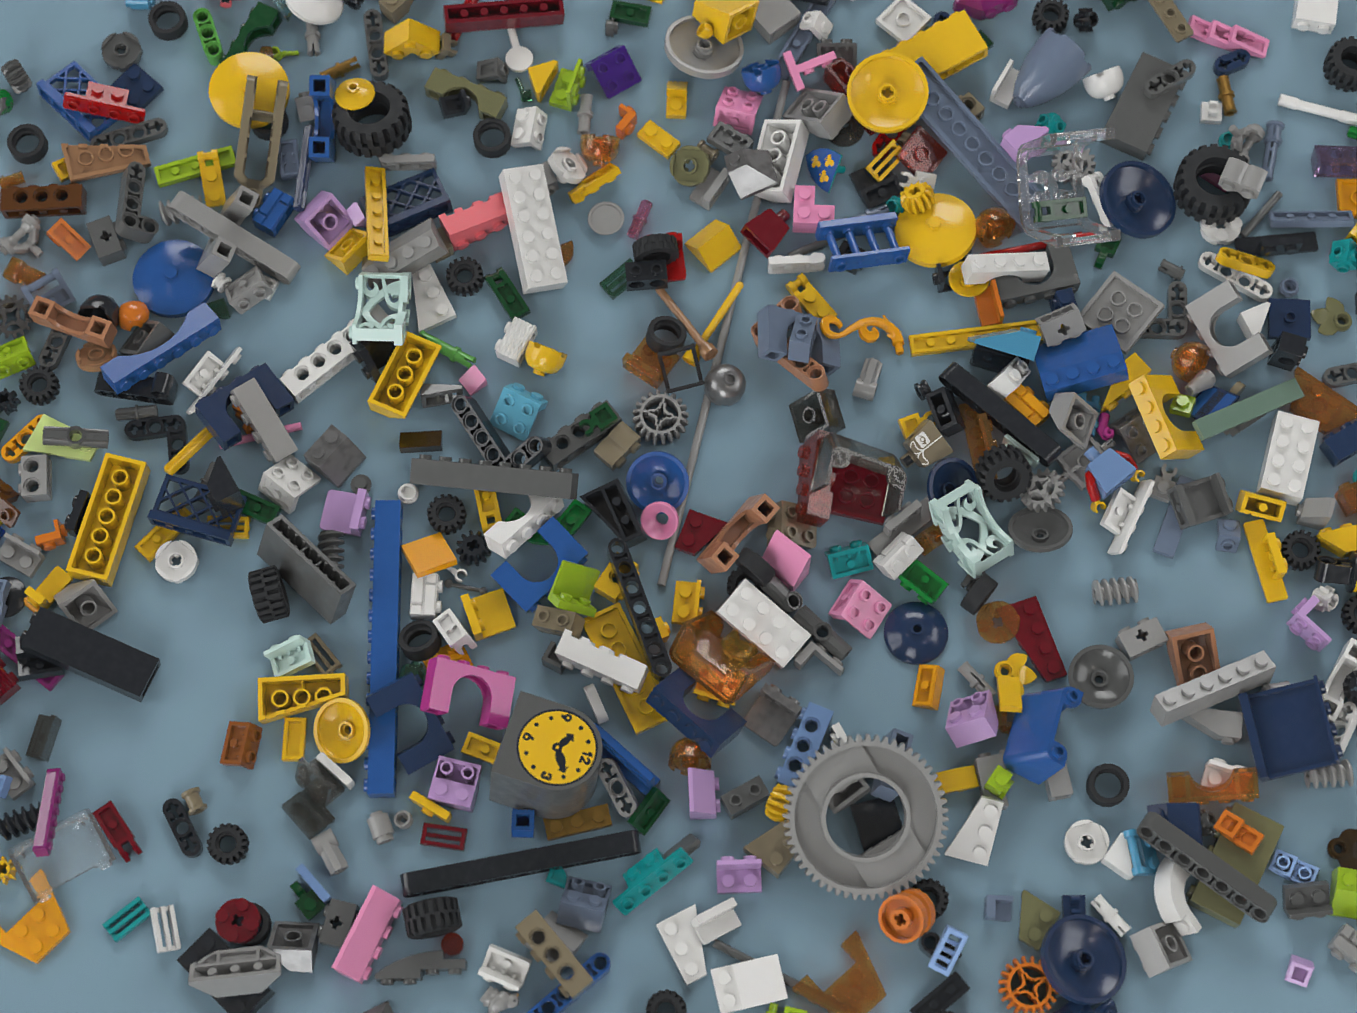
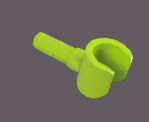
(280, 54)

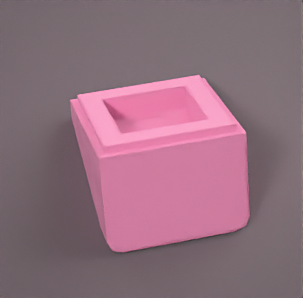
(473, 380)

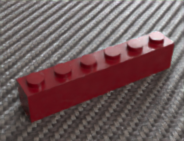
(502, 15)

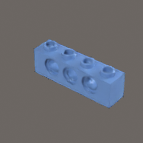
(821, 719)

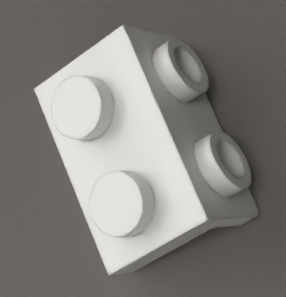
(529, 128)
(505, 968)

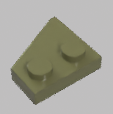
(1035, 920)

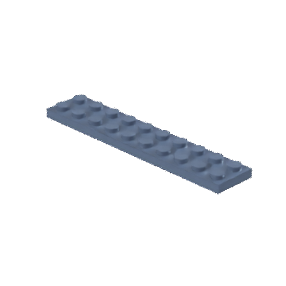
(973, 144)

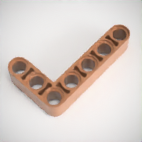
(809, 373)

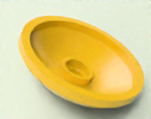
(333, 732)

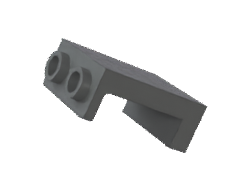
(1200, 501)

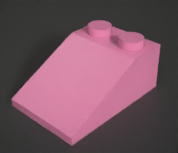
(788, 560)

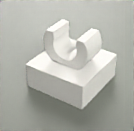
(1211, 112)

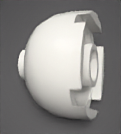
(1104, 83)

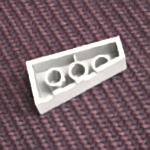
(601, 663)

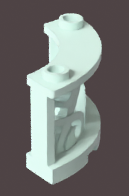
(371, 329)
(988, 529)

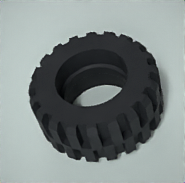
(376, 137)
(1199, 202)

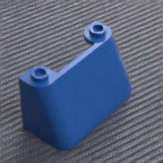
(1031, 742)

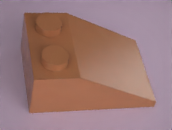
(1192, 651)

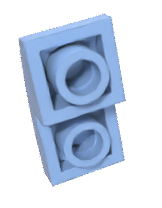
(1293, 869)

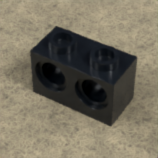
(646, 275)

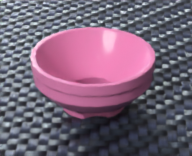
(653, 527)

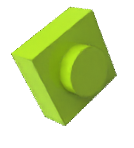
(1182, 405)

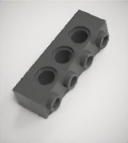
(576, 445)

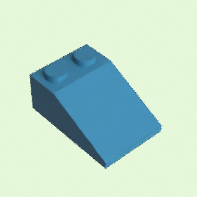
(1013, 341)

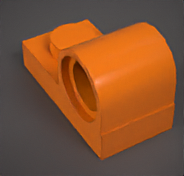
(66, 237)

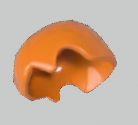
(133, 314)

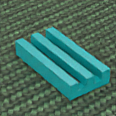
(121, 913)

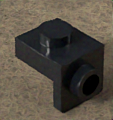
(455, 105)

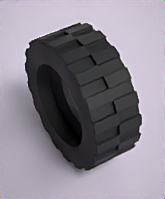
(656, 247)

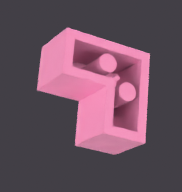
(806, 213)

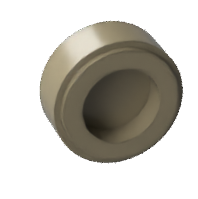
(1237, 388)

